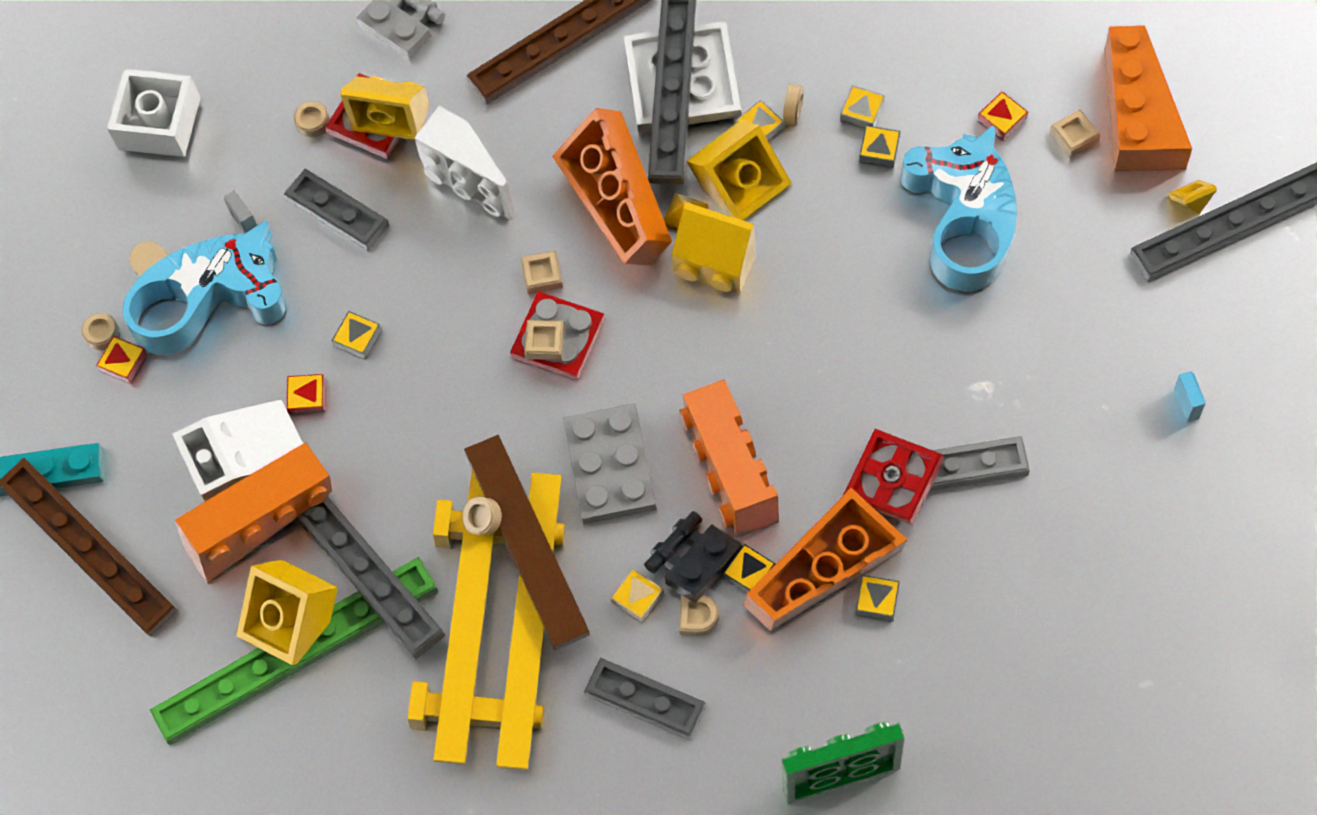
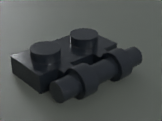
(701, 564)

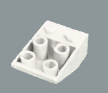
(459, 159)
(235, 445)

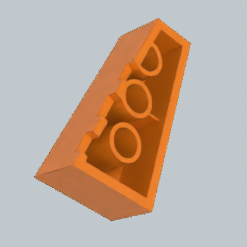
(1141, 108)
(614, 187)
(729, 454)
(252, 510)
(828, 557)

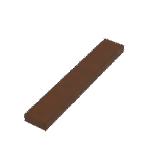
(548, 45)
(527, 543)
(87, 547)

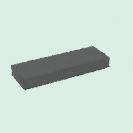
(336, 209)
(645, 698)

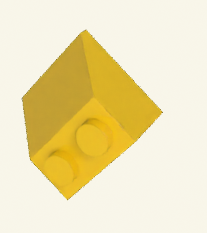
(385, 106)
(739, 170)
(713, 248)
(285, 609)

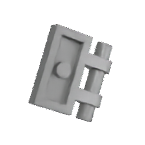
(397, 28)

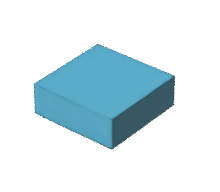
(1189, 396)

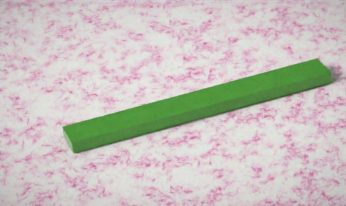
(261, 670)

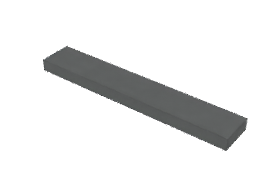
(672, 92)
(1227, 224)
(371, 577)

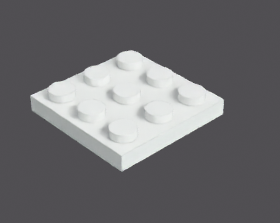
(713, 78)

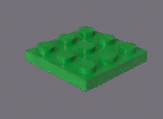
(842, 762)

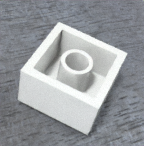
(154, 112)

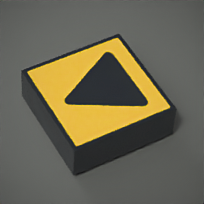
(747, 568)

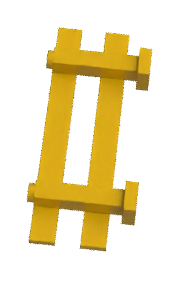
(456, 705)

